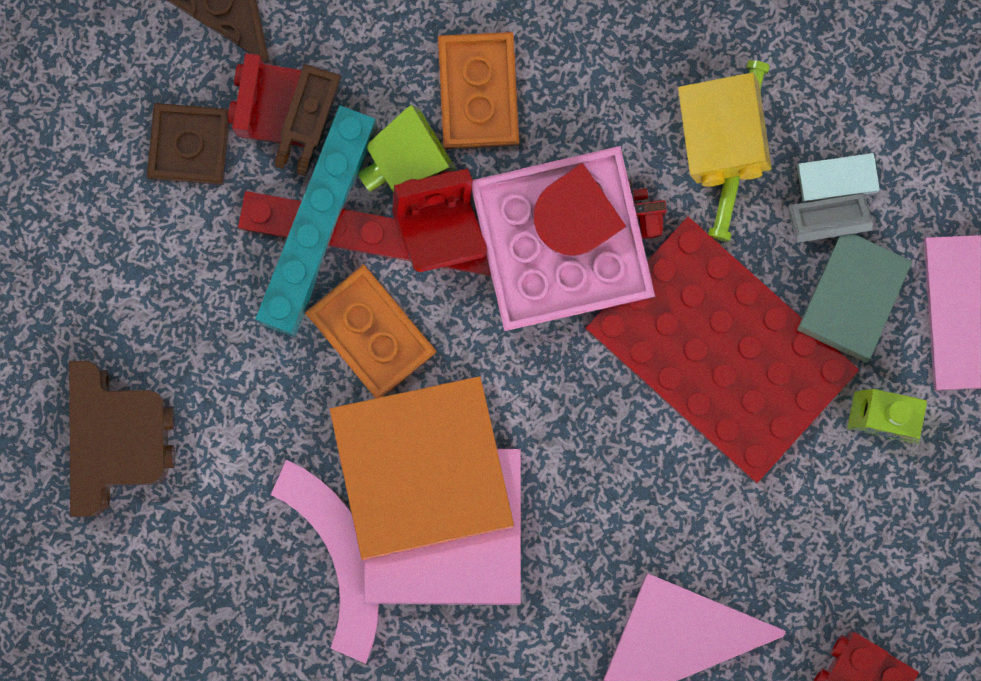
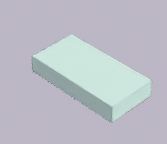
(838, 177)

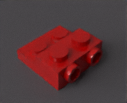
(863, 661)

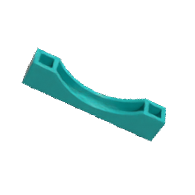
(315, 221)

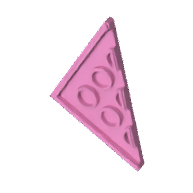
(681, 634)

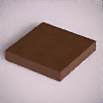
(188, 144)

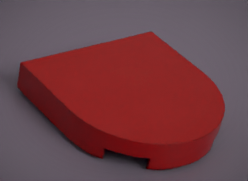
(575, 214)

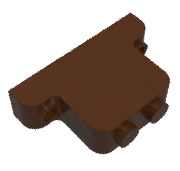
(113, 438)

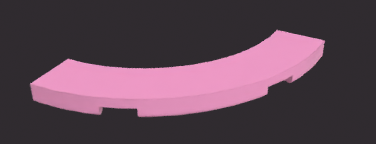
(336, 528)

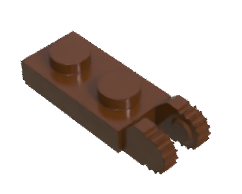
(308, 115)

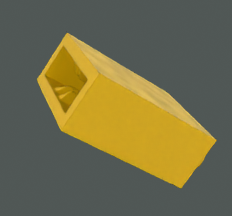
(724, 129)

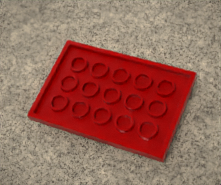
(724, 351)

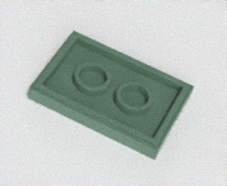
(854, 296)

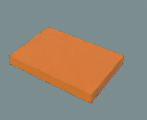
(478, 90)
(370, 332)

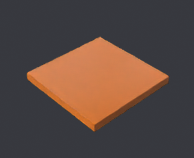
(421, 468)

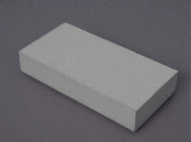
(830, 217)

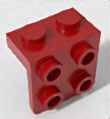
(262, 99)
(438, 220)

